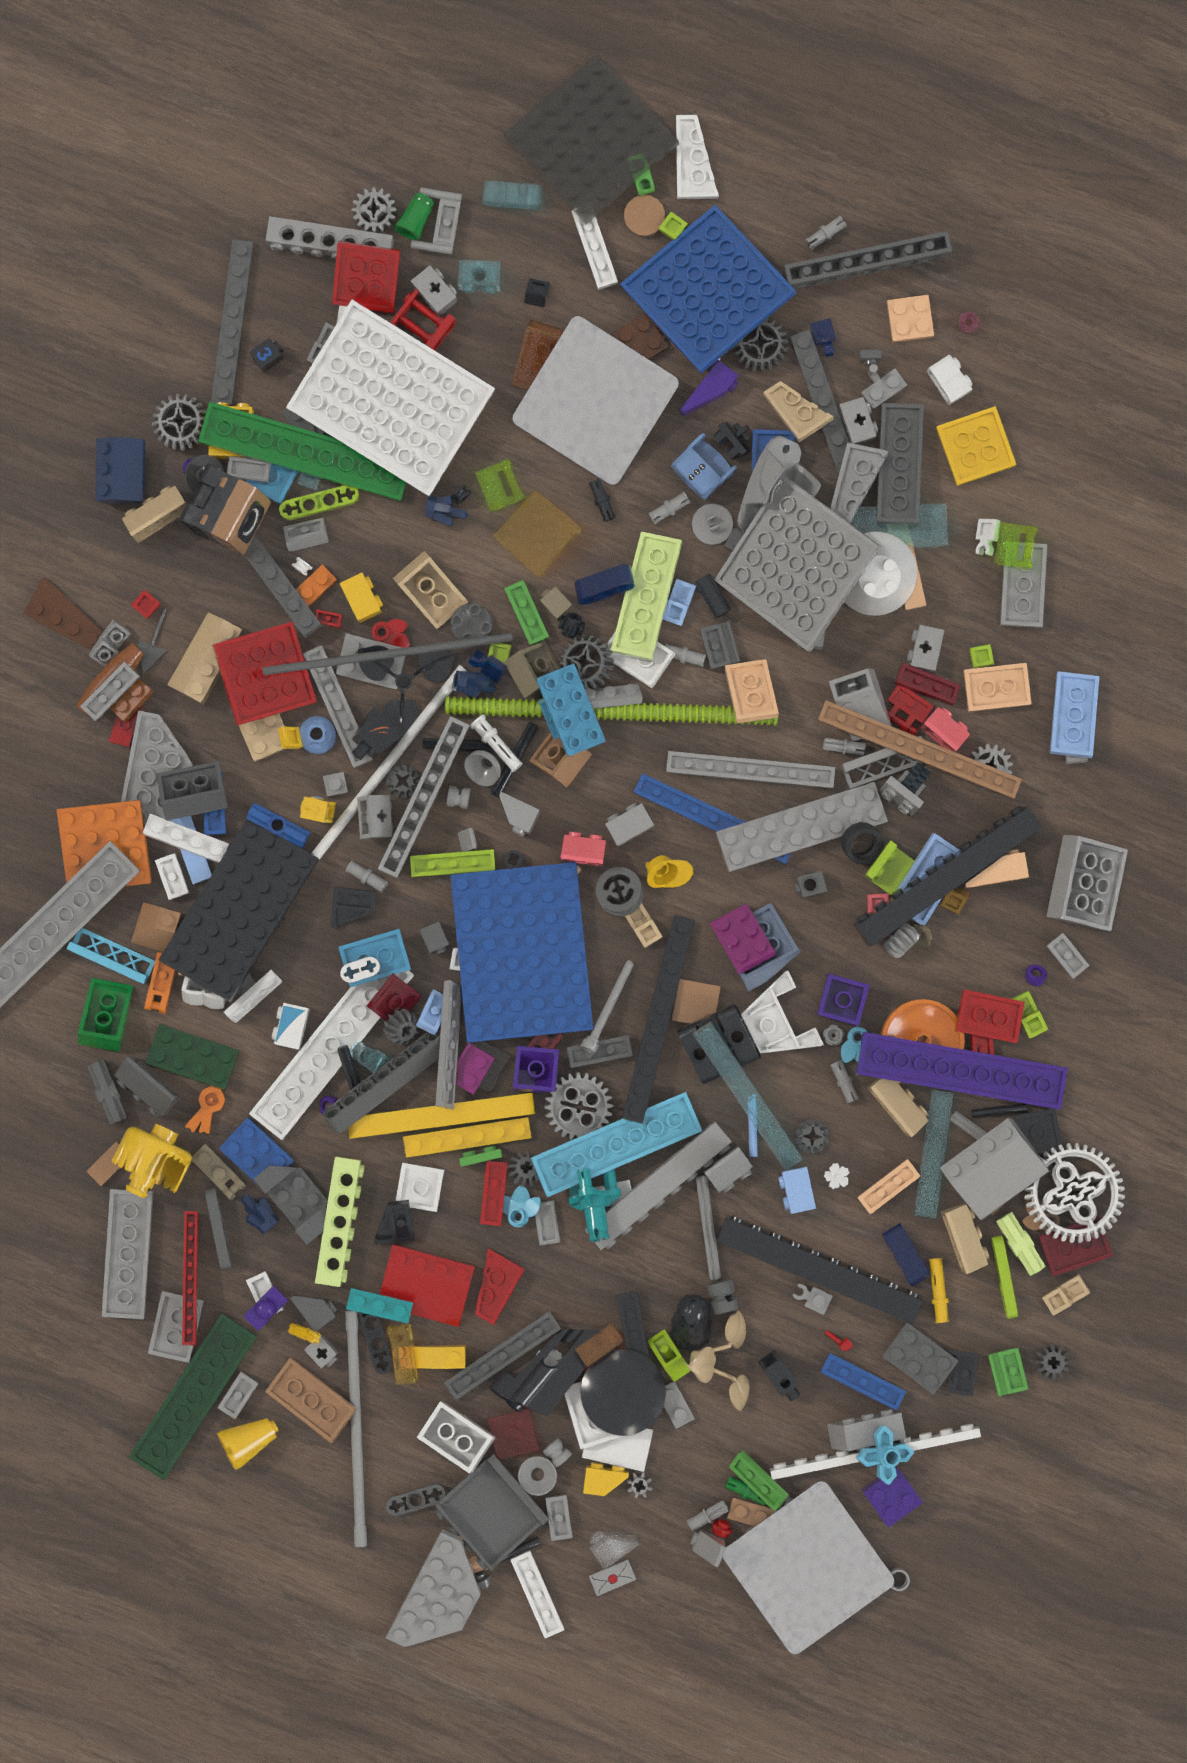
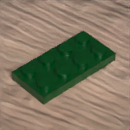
(192, 1057)

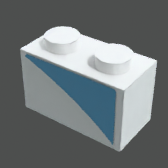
(290, 1026)

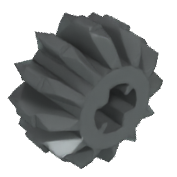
(401, 1027)
(518, 1173)
(1056, 1354)

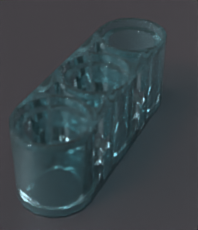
(512, 195)

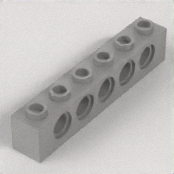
(279, 227)

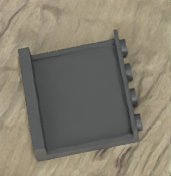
(490, 1513)

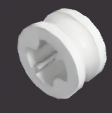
(301, 566)

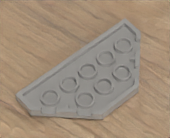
(152, 752)
(439, 1596)

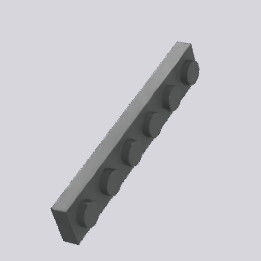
(281, 588)
(502, 1355)

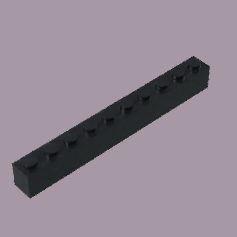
(947, 875)
(819, 1270)

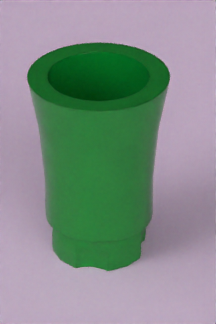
(414, 217)

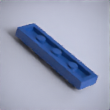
(862, 1381)

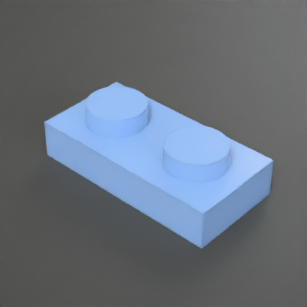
(432, 1013)

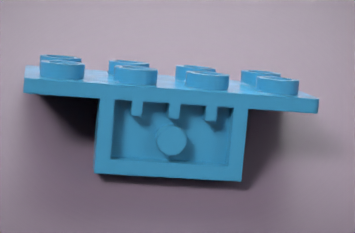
(569, 710)

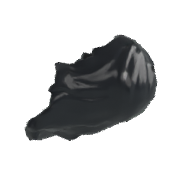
(691, 1323)

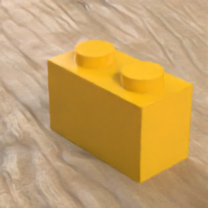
(360, 597)

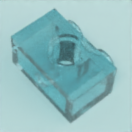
(470, 268)

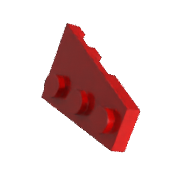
(497, 1286)

